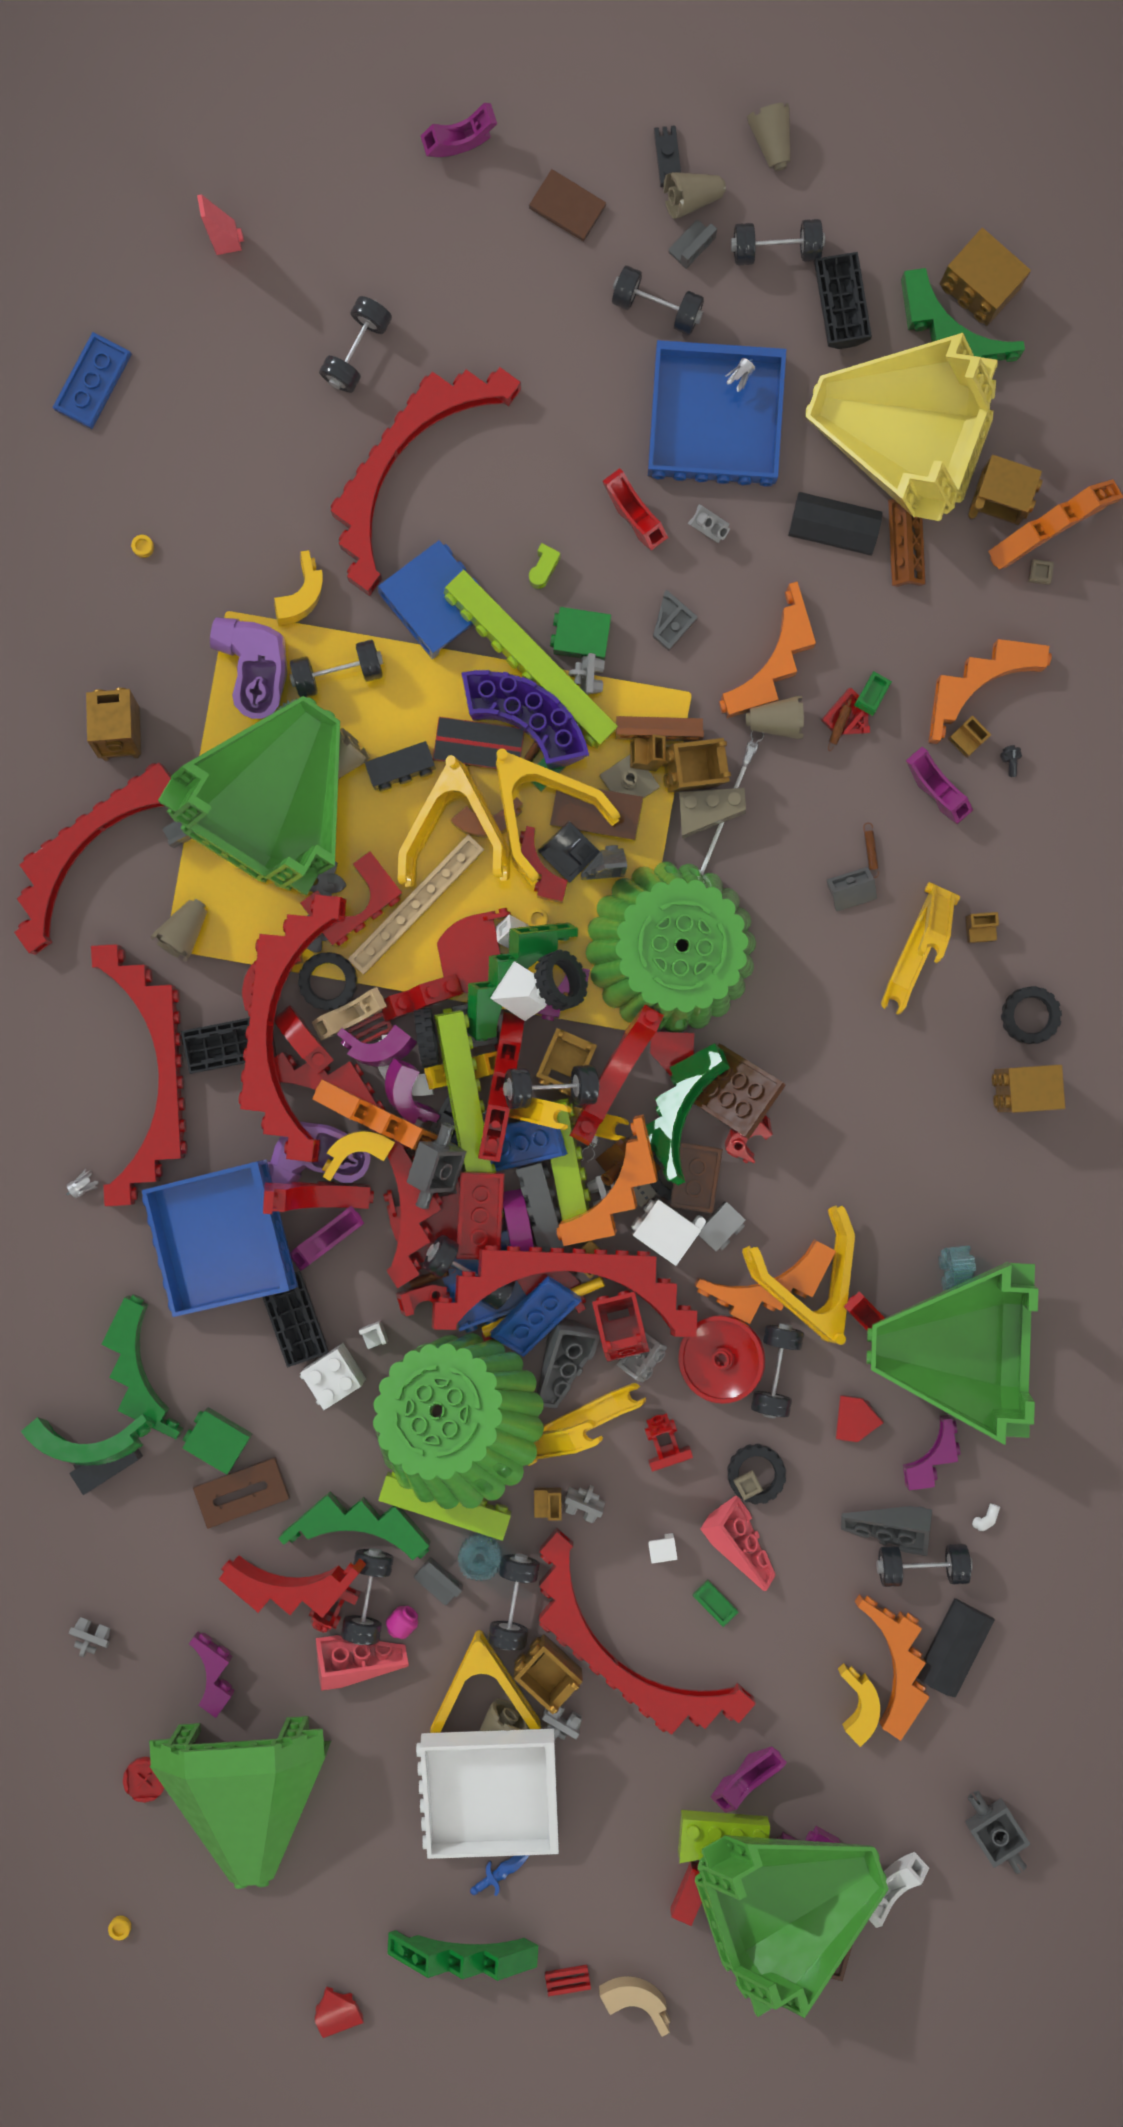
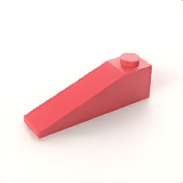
(220, 227)
(733, 1536)
(348, 1663)

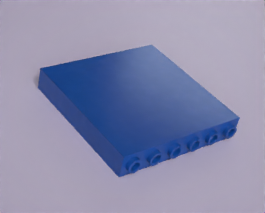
(708, 427)
(217, 1240)

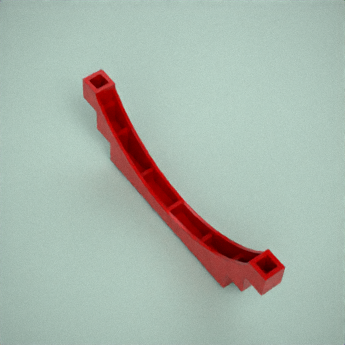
(429, 405)
(52, 862)
(260, 1080)
(166, 1131)
(412, 1232)
(508, 1265)
(661, 1702)

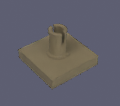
(629, 780)

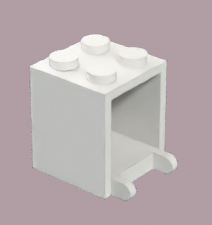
(666, 1230)
(333, 1376)

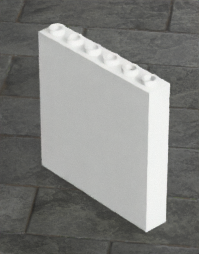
(488, 1793)

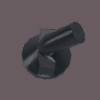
(1011, 754)

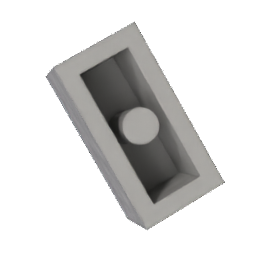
(721, 1226)

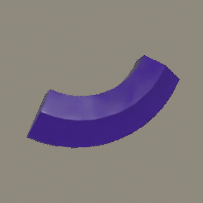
(529, 708)

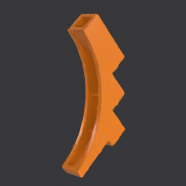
(745, 1300)
(906, 1695)

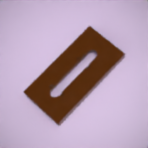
(263, 1471)

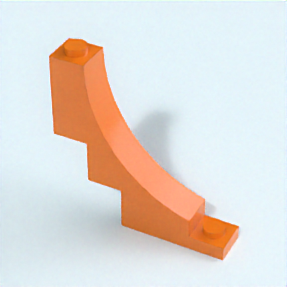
(1058, 519)
(794, 637)
(954, 691)
(371, 1115)
(636, 1171)

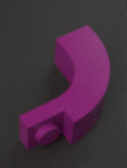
(459, 137)
(395, 1044)
(398, 1088)
(517, 1220)

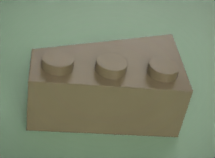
(709, 807)

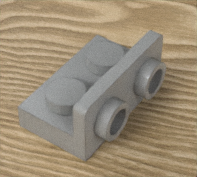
(642, 1365)

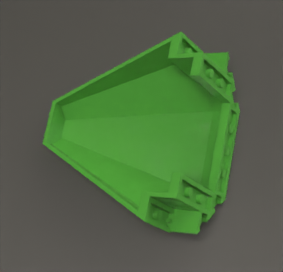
(266, 796)
(967, 1350)
(242, 1793)
(787, 1912)

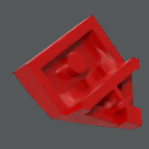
(858, 719)
(671, 1048)
(856, 1419)
(336, 2013)

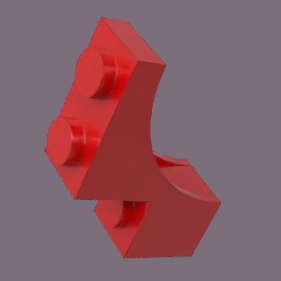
(631, 508)
(549, 886)
(421, 997)
(863, 1311)

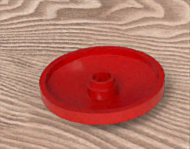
(722, 1359)

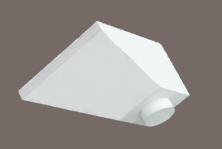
(519, 993)

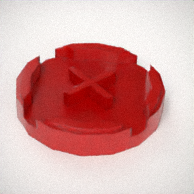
(141, 1781)

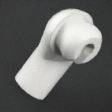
(987, 1521)

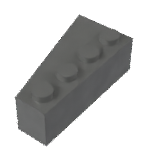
(540, 1205)

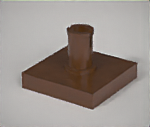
(612, 1162)

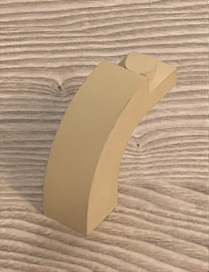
(349, 1014)
(636, 1992)

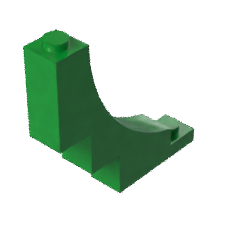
(525, 948)
(140, 1397)
(331, 1516)
(464, 1960)

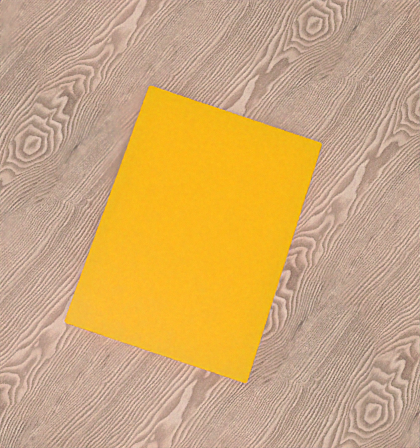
(387, 718)

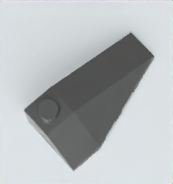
(607, 864)
(566, 1352)
(900, 1526)

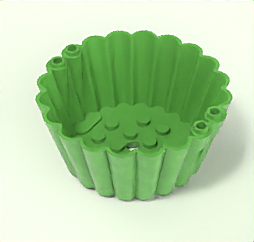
(638, 952)
(483, 1426)

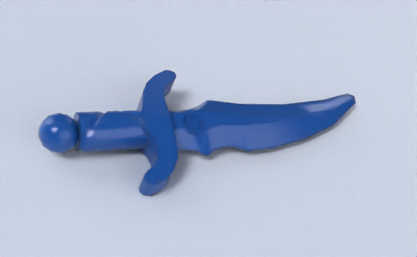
(504, 1869)

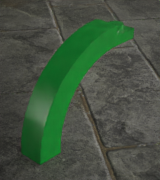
(49, 1442)

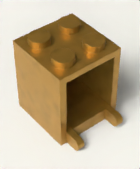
(1006, 490)
(113, 723)
(696, 765)
(562, 1055)
(551, 1676)

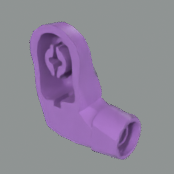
(260, 664)
(288, 1171)

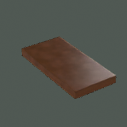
(589, 819)

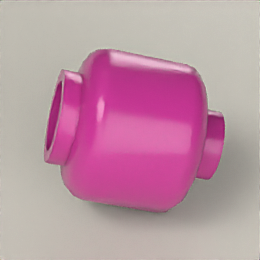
(402, 1622)

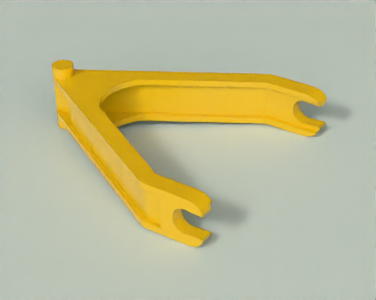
(516, 771)
(452, 783)
(930, 930)
(545, 1113)
(830, 1318)
(568, 1432)
(482, 1659)

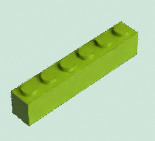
(568, 1172)
(483, 1519)

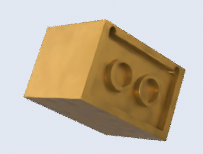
(984, 277)
(1028, 1089)

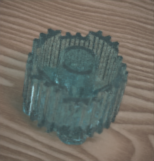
(957, 1266)
(479, 1568)

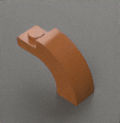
(469, 823)

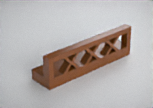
(901, 546)
(673, 728)

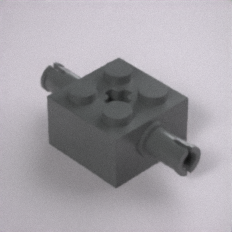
(436, 1166)
(987, 1823)

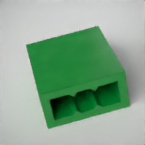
(580, 633)
(216, 1440)

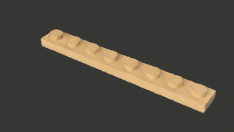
(416, 904)

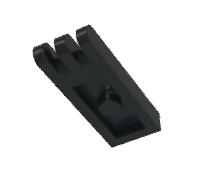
(667, 152)

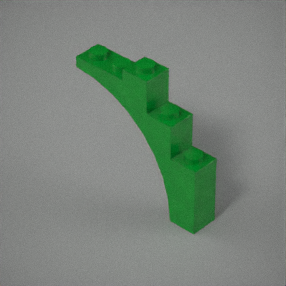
(925, 311)
(673, 1106)

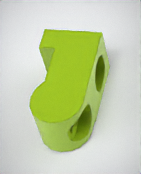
(545, 567)

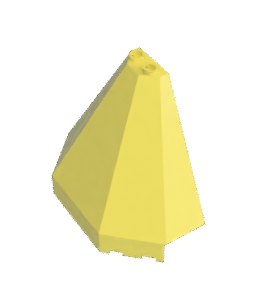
(912, 421)

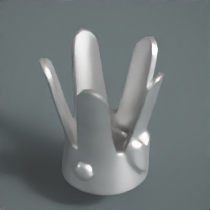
(743, 369)
(80, 1185)

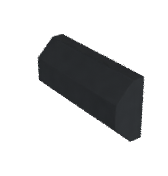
(843, 300)
(835, 523)
(216, 1045)
(296, 1324)
(955, 1648)

